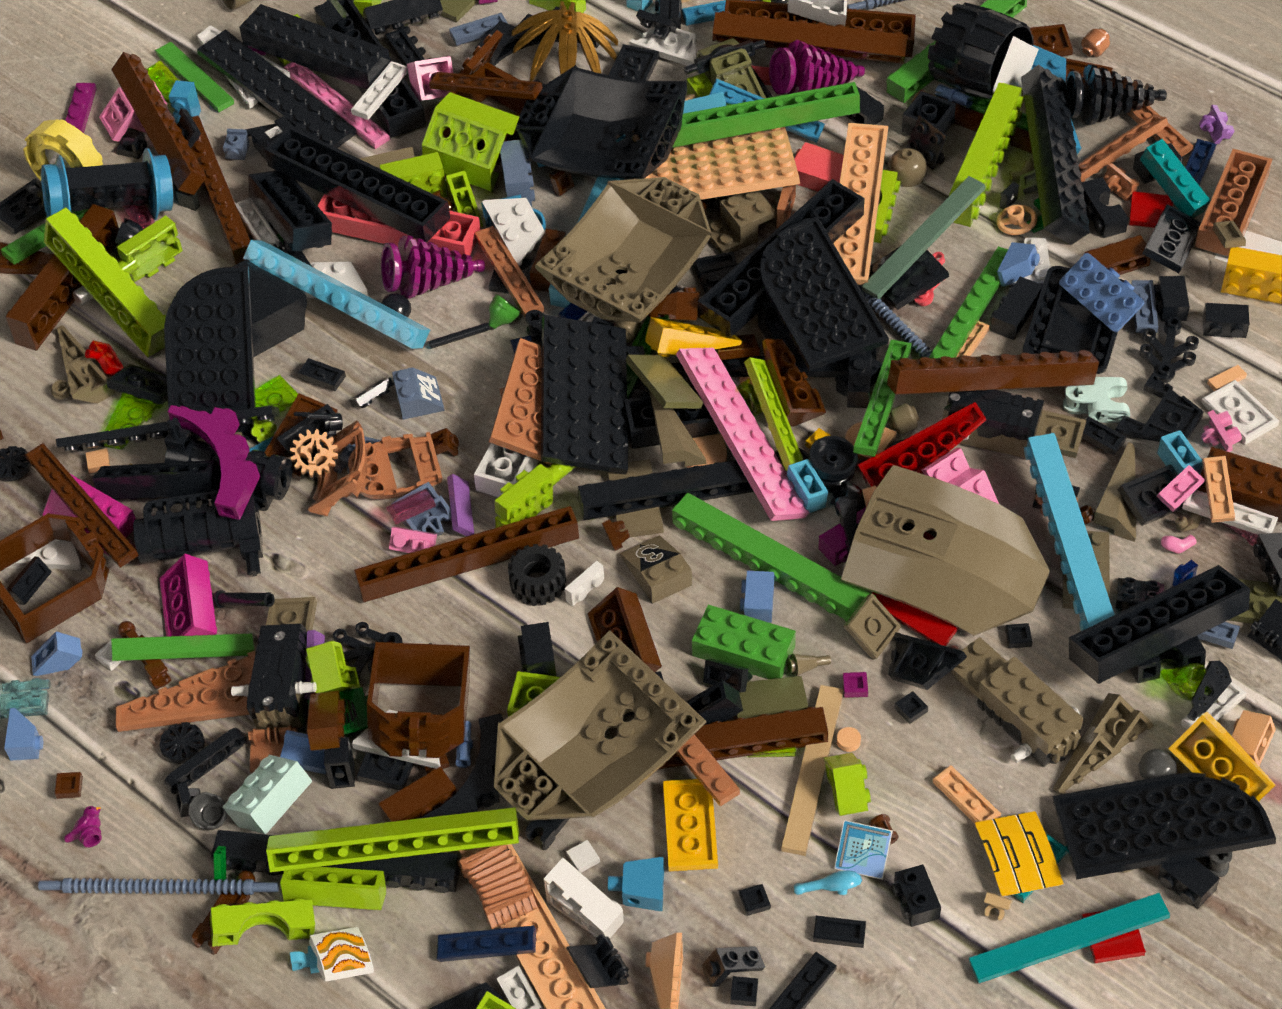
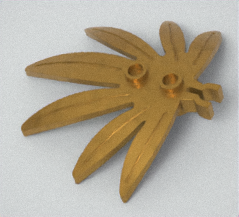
(568, 25)

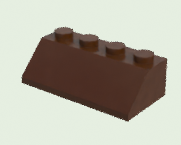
(625, 619)

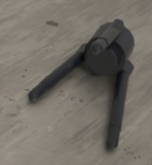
(331, 422)

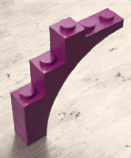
(237, 474)

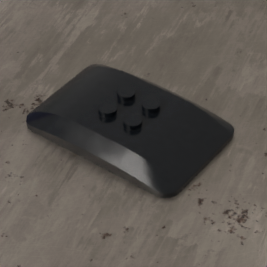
(1066, 324)

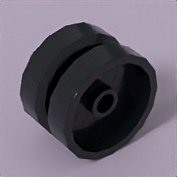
(833, 461)

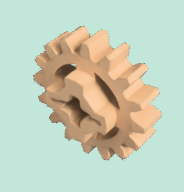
(322, 455)

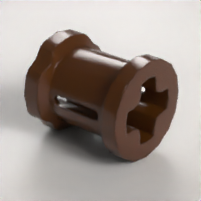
(882, 821)

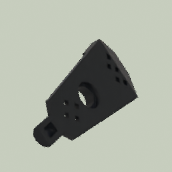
(1216, 680)

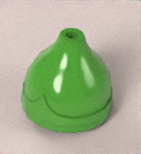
(501, 312)

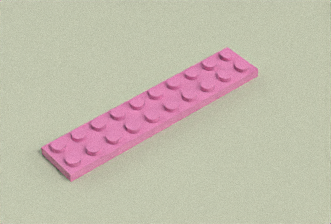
(742, 434)

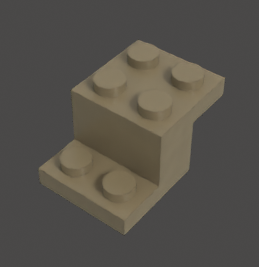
(740, 221)

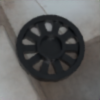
(13, 463)
(182, 742)

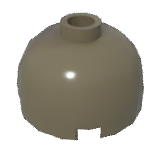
(909, 165)

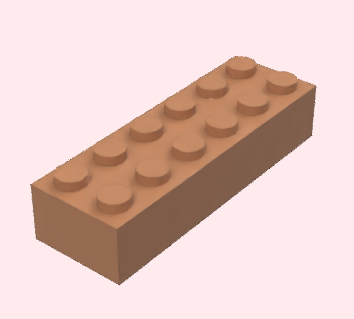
(1234, 197)

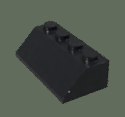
(400, 12)

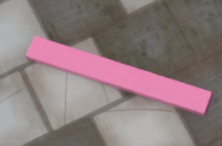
(337, 103)

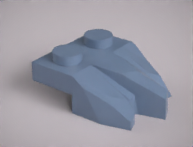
(429, 518)

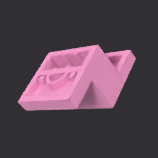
(120, 116)
(956, 471)

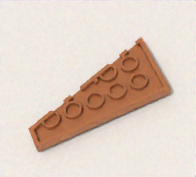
(519, 412)
(193, 700)

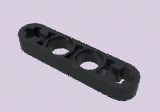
(206, 759)

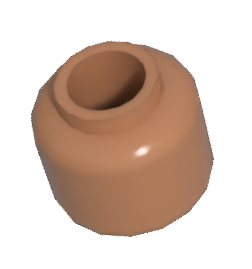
(1095, 42)

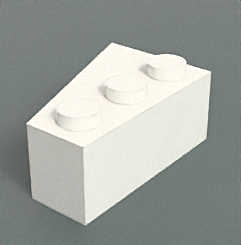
(825, 11)
(582, 901)

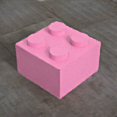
(422, 73)

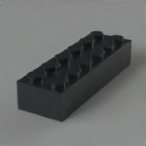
(290, 210)

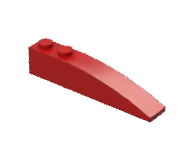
(923, 447)

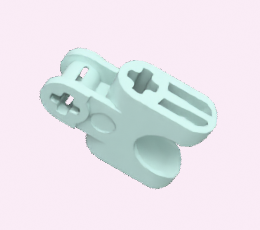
(1096, 399)

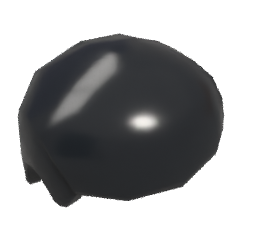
(398, 303)

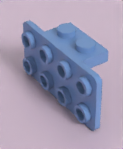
(1102, 292)

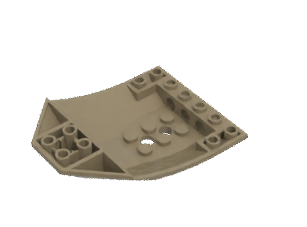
(634, 226)
(971, 574)
(556, 749)

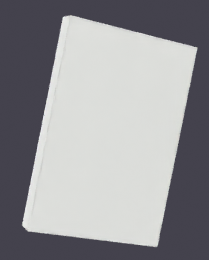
(1245, 410)

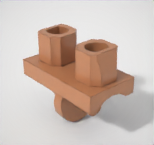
(1120, 182)

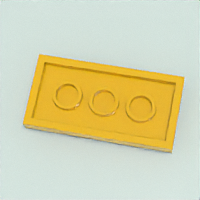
(689, 826)

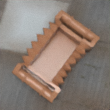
(499, 884)

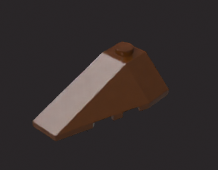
(679, 305)
(796, 395)

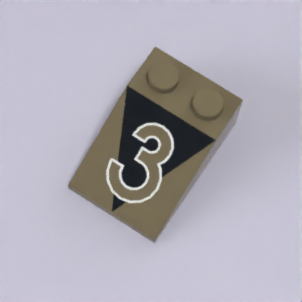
(658, 568)

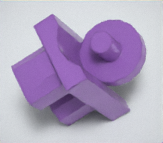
(1216, 125)

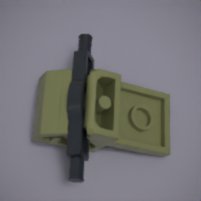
(729, 63)

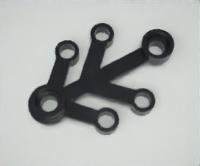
(1166, 370)
(359, 647)

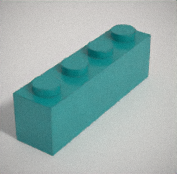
(1175, 179)

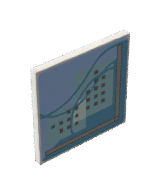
(863, 849)

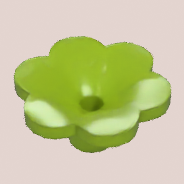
(268, 430)

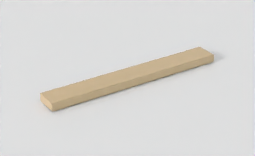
(811, 777)

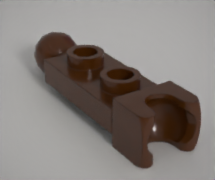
(154, 668)
(203, 931)

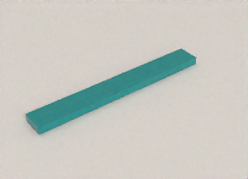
(1069, 938)

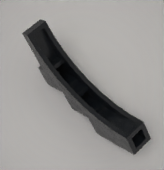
(508, 42)
(479, 787)

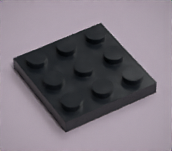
(918, 279)

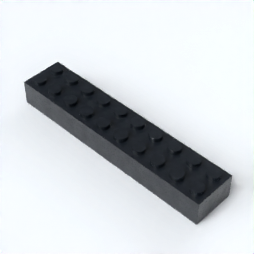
(401, 109)
(1055, 155)
(357, 184)
(741, 292)

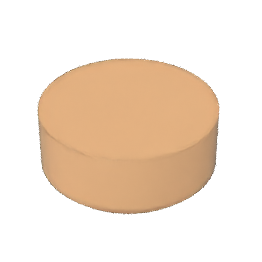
(848, 739)

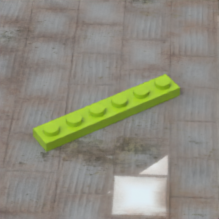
(773, 411)

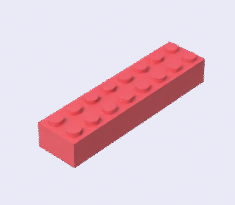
(455, 235)

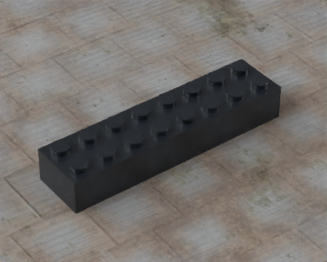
(314, 46)
(1158, 624)

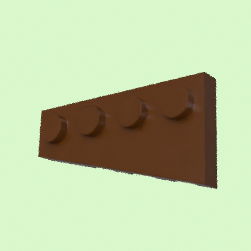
(31, 265)

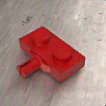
(105, 356)

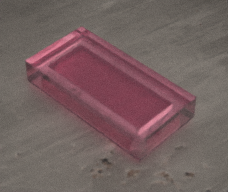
(410, 506)

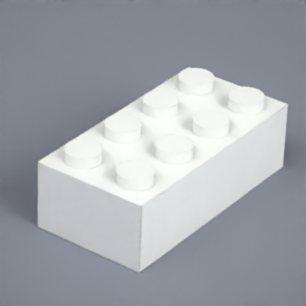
(499, 468)

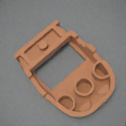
(379, 476)

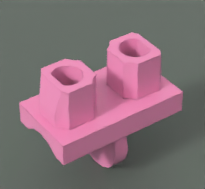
(1217, 431)

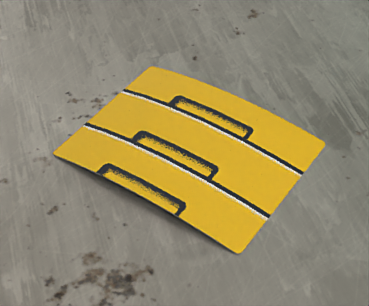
(1019, 853)

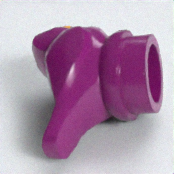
(87, 828)

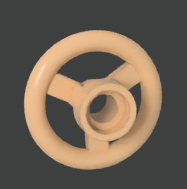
(1015, 217)

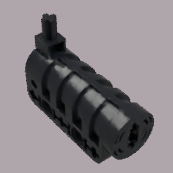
(274, 470)
(197, 530)

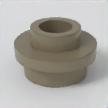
(60, 390)

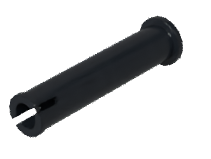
(224, 599)

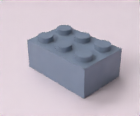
(516, 170)

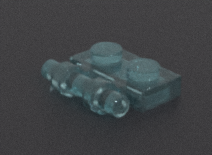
(27, 703)

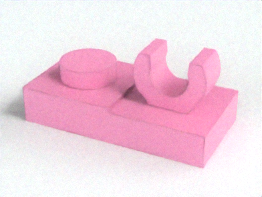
(1181, 488)
(410, 540)

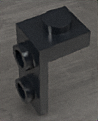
(729, 960)

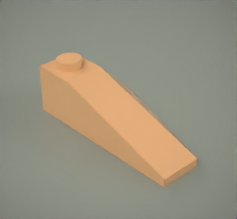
(666, 970)

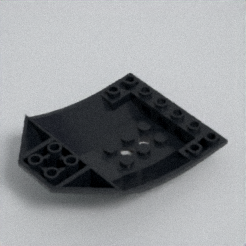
(585, 112)

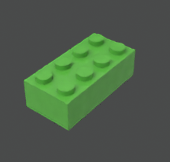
(743, 642)

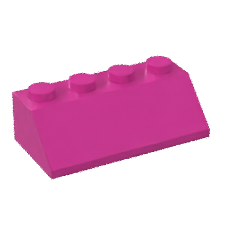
(118, 513)
(188, 598)

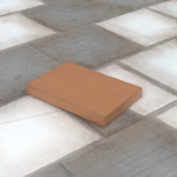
(785, 204)

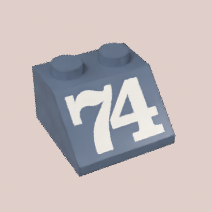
(417, 393)

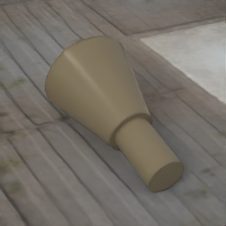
(800, 663)

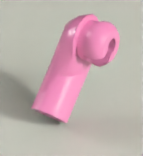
(1178, 545)

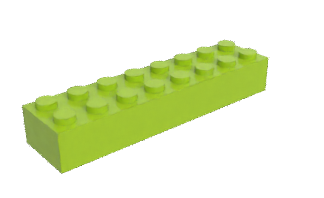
(989, 145)
(106, 281)

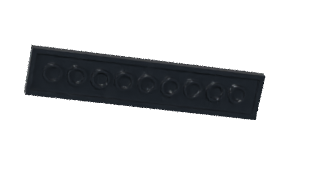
(275, 89)
(157, 430)

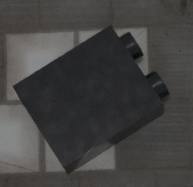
(275, 308)

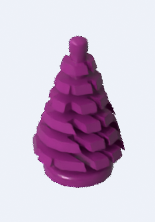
(807, 68)
(423, 266)

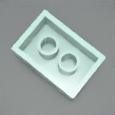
(267, 794)

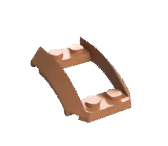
(331, 489)

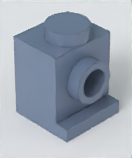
(236, 144)

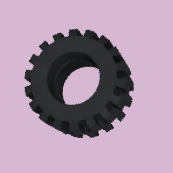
(537, 588)

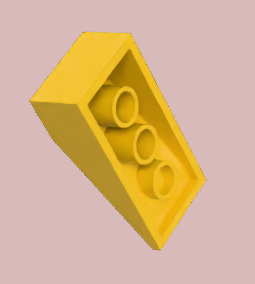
(670, 336)
(1213, 751)

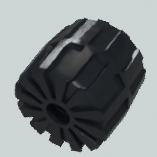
(973, 48)

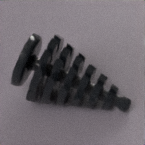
(1107, 94)

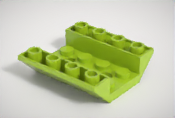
(468, 125)

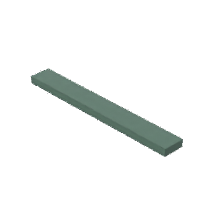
(923, 237)

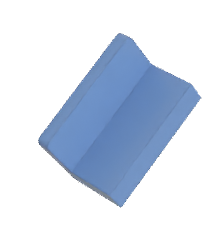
(297, 748)

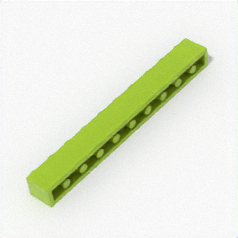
(392, 839)

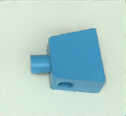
(641, 883)

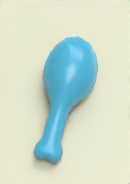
(837, 881)

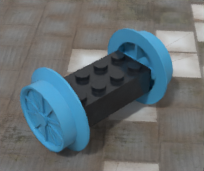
(108, 185)

